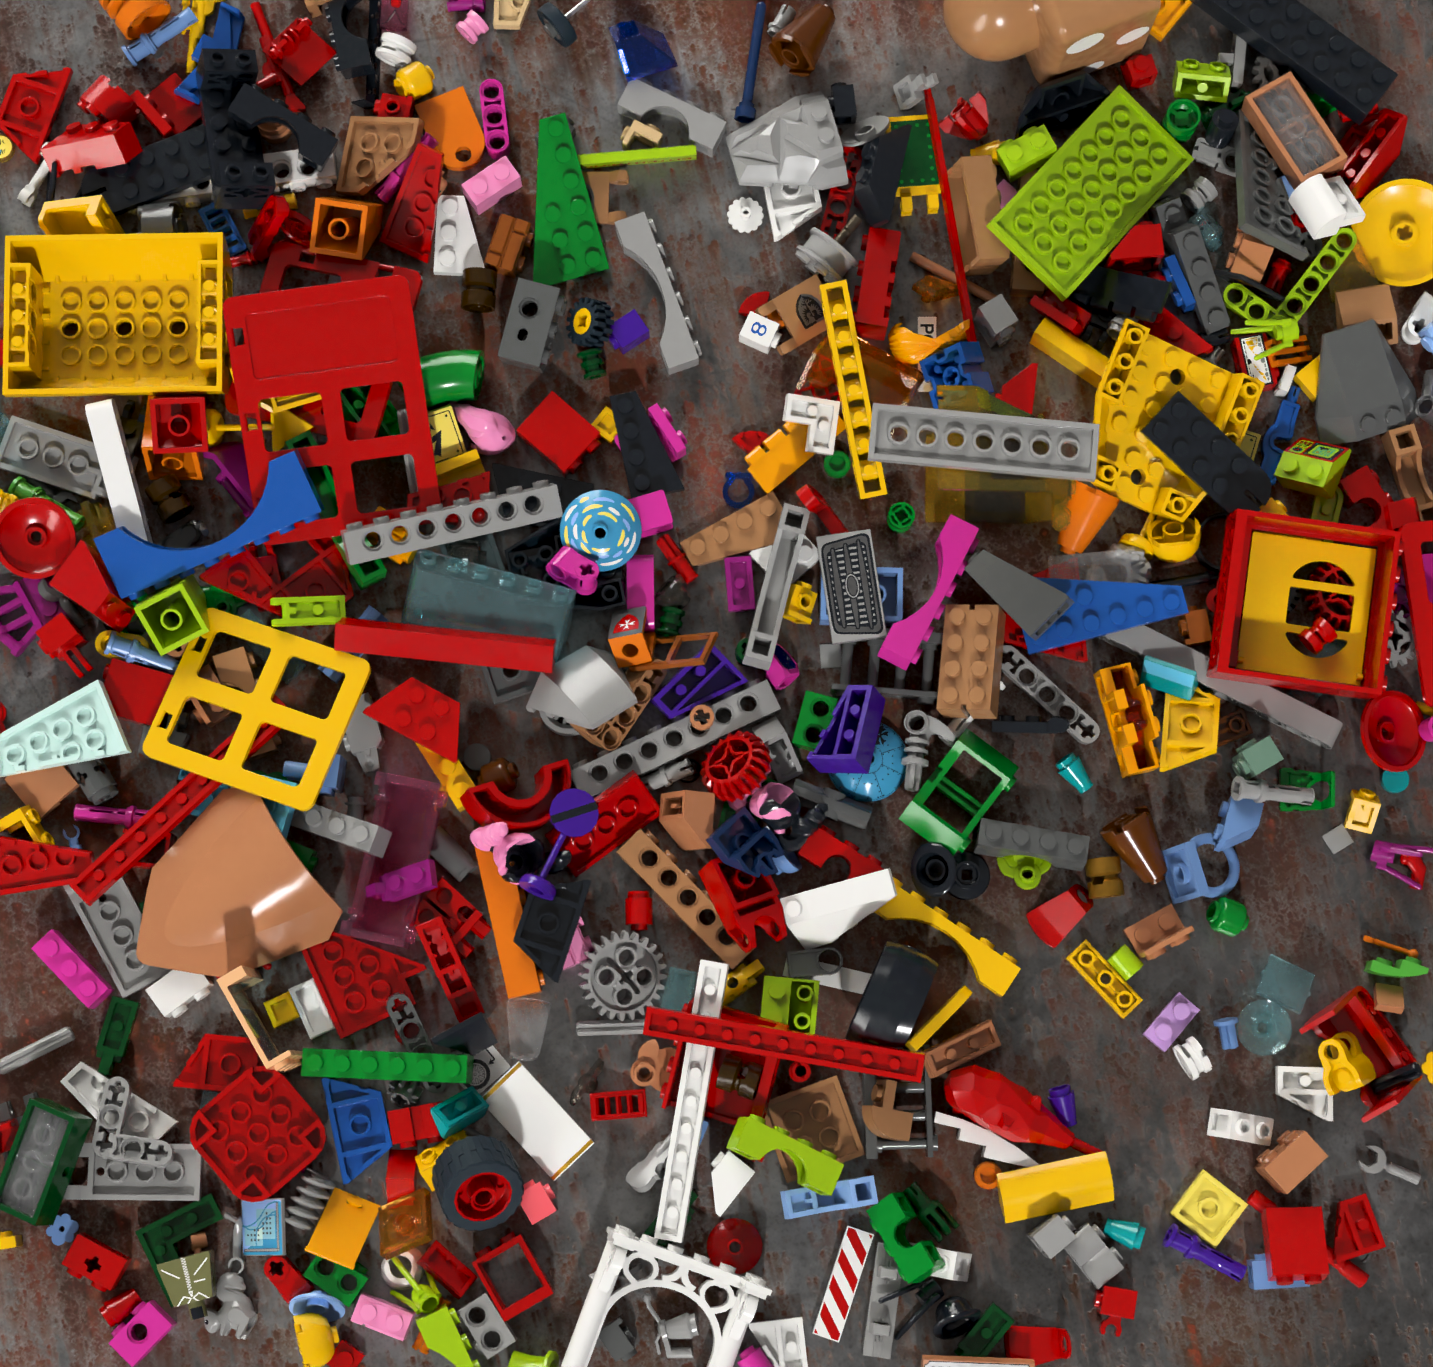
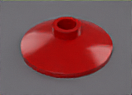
(735, 1230)

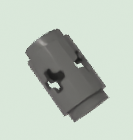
(98, 786)

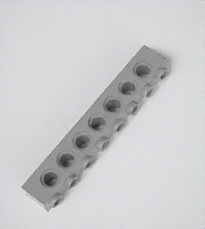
(547, 508)
(666, 754)

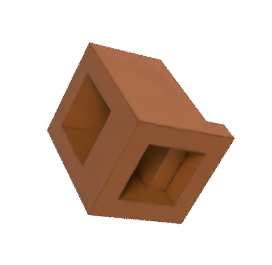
(1195, 627)

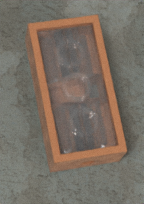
(1293, 131)

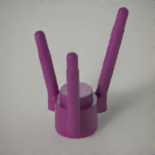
(1386, 851)

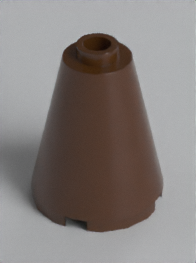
(803, 40)
(1137, 844)

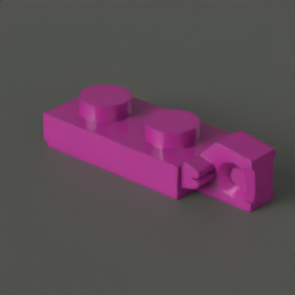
(404, 882)

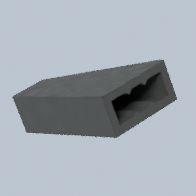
(1022, 596)

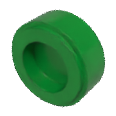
(837, 464)

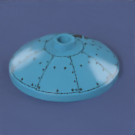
(884, 774)

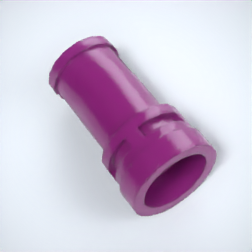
(467, 5)

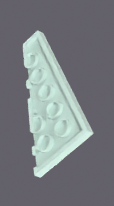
(65, 733)

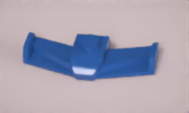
(226, 36)

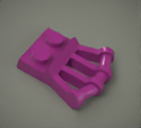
(37, 608)

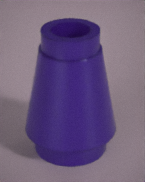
(1063, 1103)

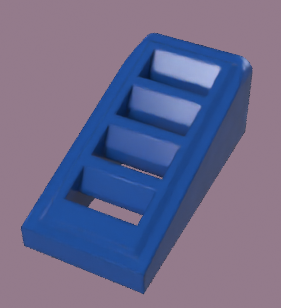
(210, 211)

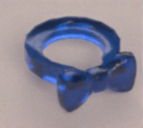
(746, 477)

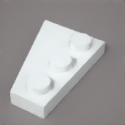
(455, 238)

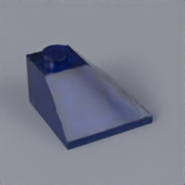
(640, 50)

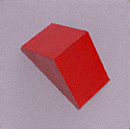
(401, 1174)

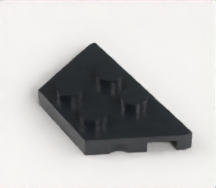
(511, 476)
(550, 925)

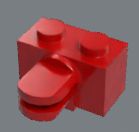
(62, 640)

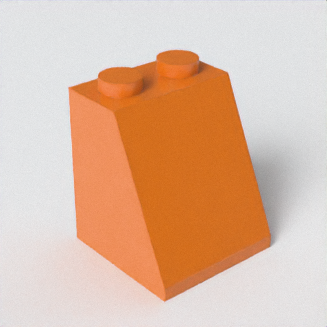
(344, 227)
(184, 465)

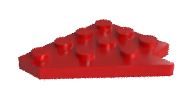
(358, 981)

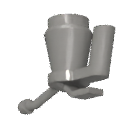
(680, 1327)

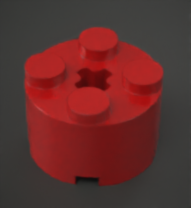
(108, 102)

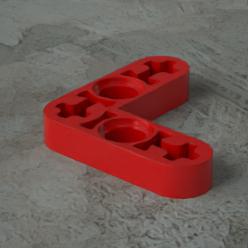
(817, 504)

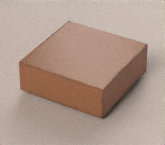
(1388, 998)

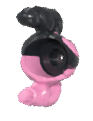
(780, 810)
(519, 849)

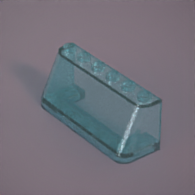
(486, 599)

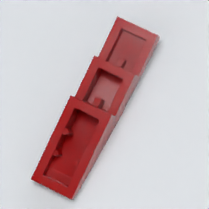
(449, 968)

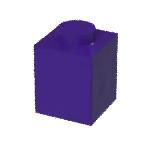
(628, 332)

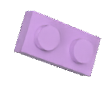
(1171, 1021)

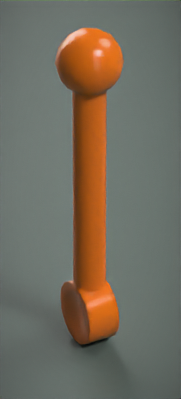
(1411, 953)

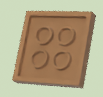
(819, 1116)

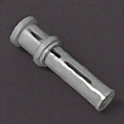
(1261, 791)

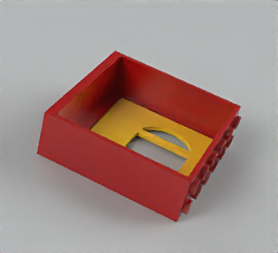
(1266, 596)

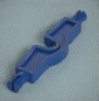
(1282, 430)

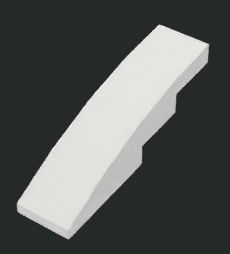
(993, 1145)

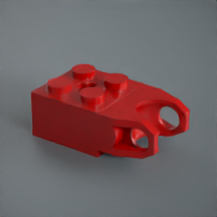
(744, 902)

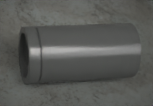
(452, 855)

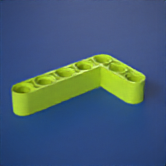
(1298, 292)

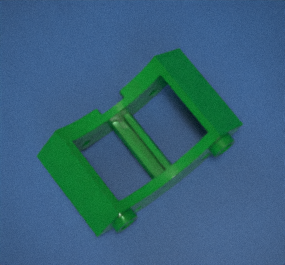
(931, 825)

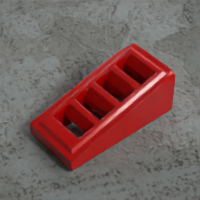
(594, 1105)

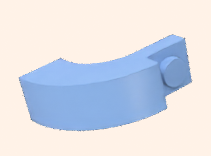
(846, 1195)

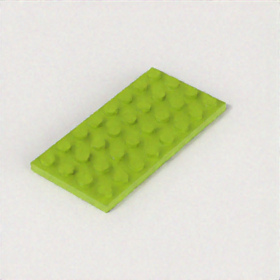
(1090, 193)

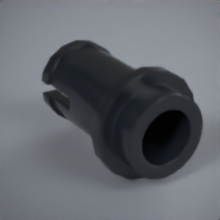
(1214, 339)

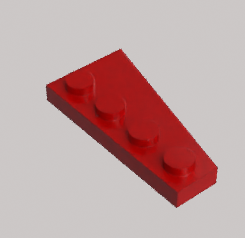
(415, 208)

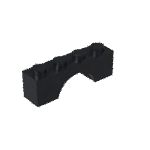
(353, 53)
(254, 108)

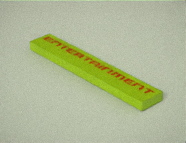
(637, 157)

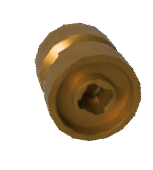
(1104, 867)

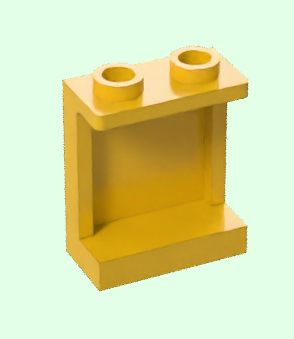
(78, 216)

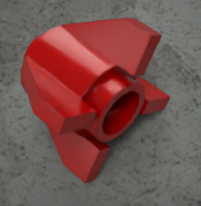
(969, 120)

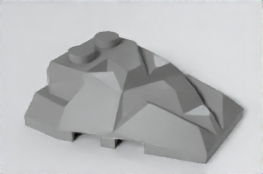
(790, 146)

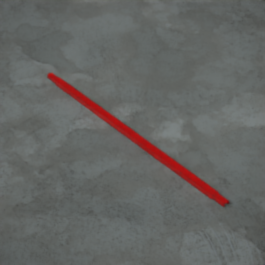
(949, 214)

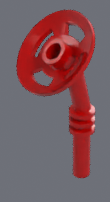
(295, 233)

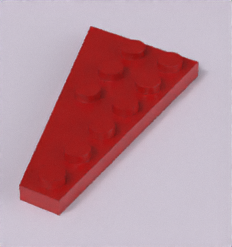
(38, 865)

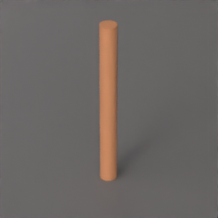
(950, 276)

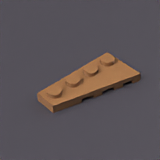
(735, 534)

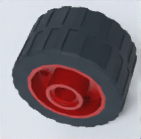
(477, 1183)

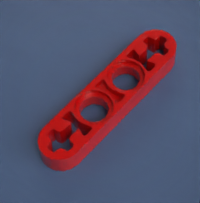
(842, 195)

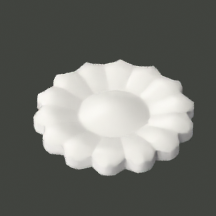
(745, 215)

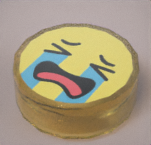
(7, 148)

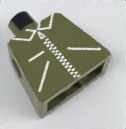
(190, 1281)

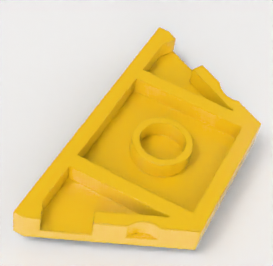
(1189, 729)

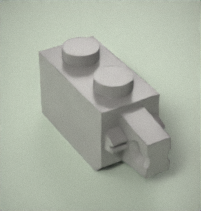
(364, 737)

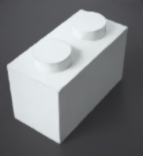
(177, 990)

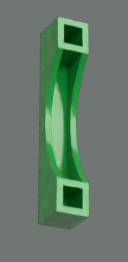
(364, 573)
(387, 1065)

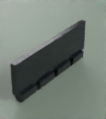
(1122, 293)

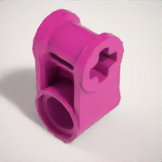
(572, 568)

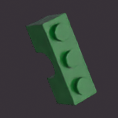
(890, 1221)

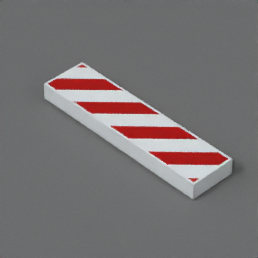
(842, 1283)

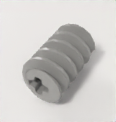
(309, 1200)

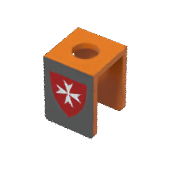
(628, 638)

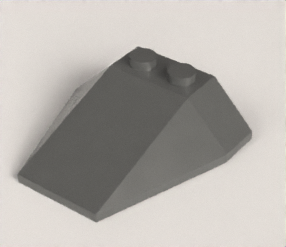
(1360, 386)

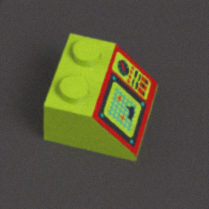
(1312, 467)

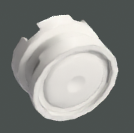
(395, 50)
(1192, 1058)

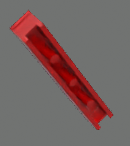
(445, 644)

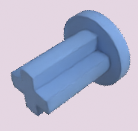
(1227, 1032)

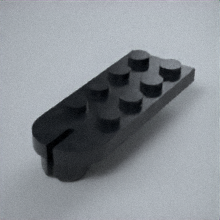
(153, 173)
(1207, 456)

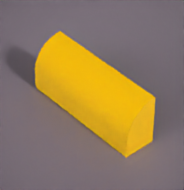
(1070, 351)
(1055, 1187)

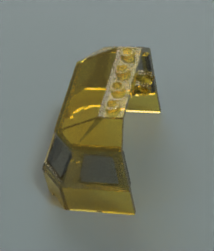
(989, 495)

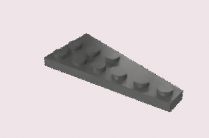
(1261, 196)

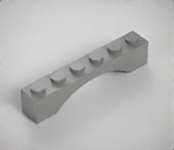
(638, 243)
(776, 587)

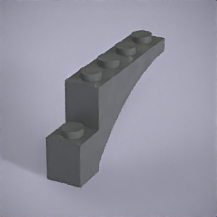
(1187, 244)

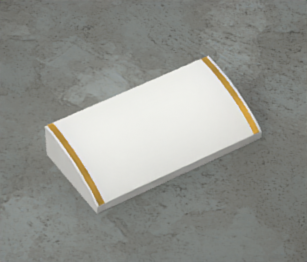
(537, 1121)

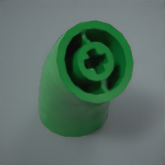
(452, 376)

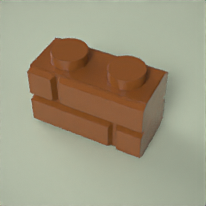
(509, 245)

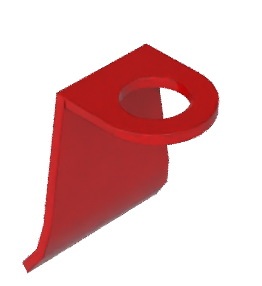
(1059, 915)
(1037, 1343)

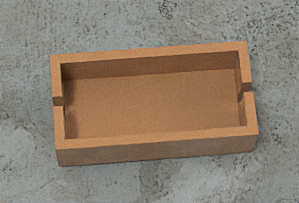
(974, 206)
(971, 661)

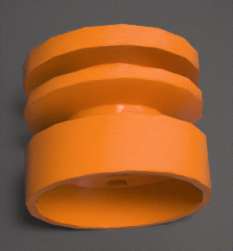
(136, 16)

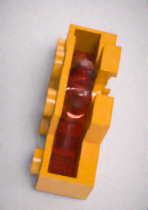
(1129, 719)

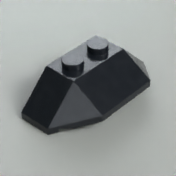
(1061, 102)
(880, 175)

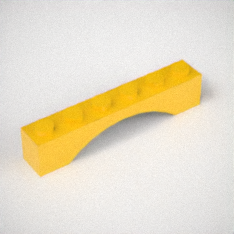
(990, 968)

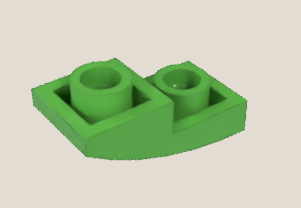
(1403, 968)

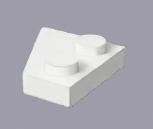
(1305, 1089)

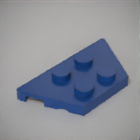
(357, 1125)

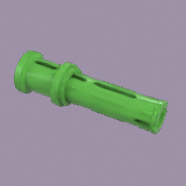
(24, 490)

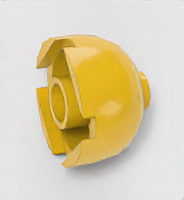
(1172, 539)
(315, 1339)

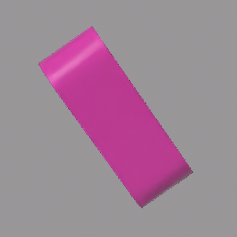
(494, 107)
(641, 586)

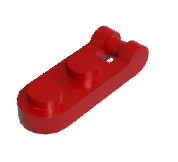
(267, 225)

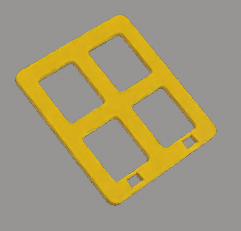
(259, 709)

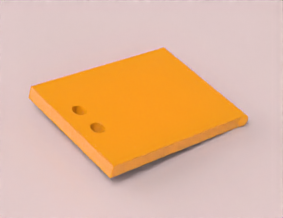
(343, 1228)

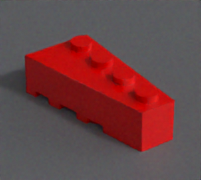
(876, 282)

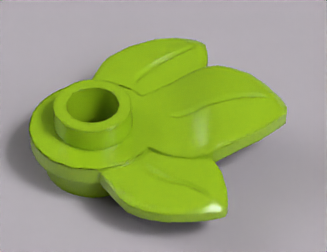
(1015, 865)

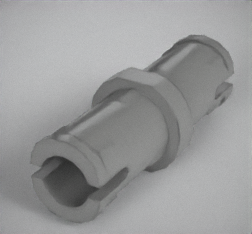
(667, 775)

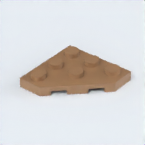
(374, 150)

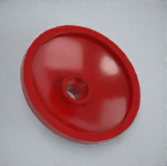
(24, 554)
(1392, 731)

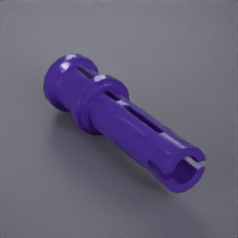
(1193, 1248)

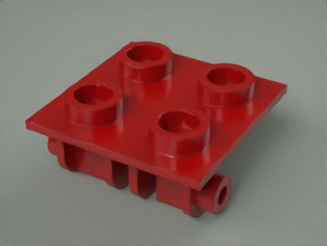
(299, 51)

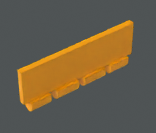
(783, 455)

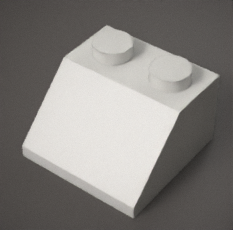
(728, 1179)

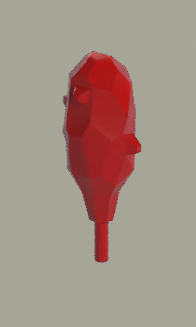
(1007, 1109)

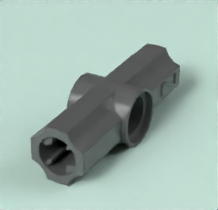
(839, 806)

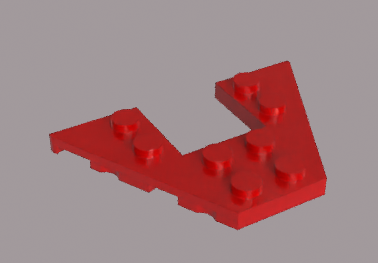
(247, 579)

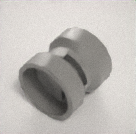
(1199, 194)

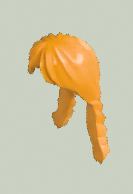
(914, 347)

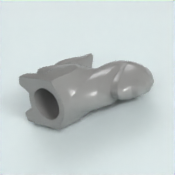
(236, 1310)

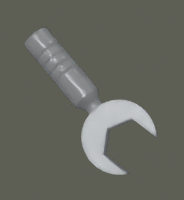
(1392, 1168)

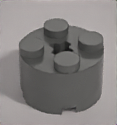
(161, 218)

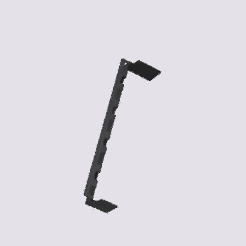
(368, 103)

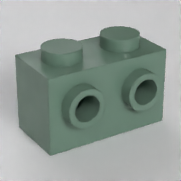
(1255, 757)

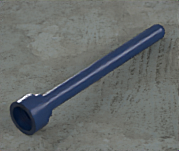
(745, 111)

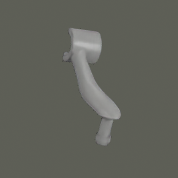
(237, 1241)

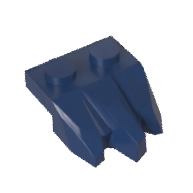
(746, 845)

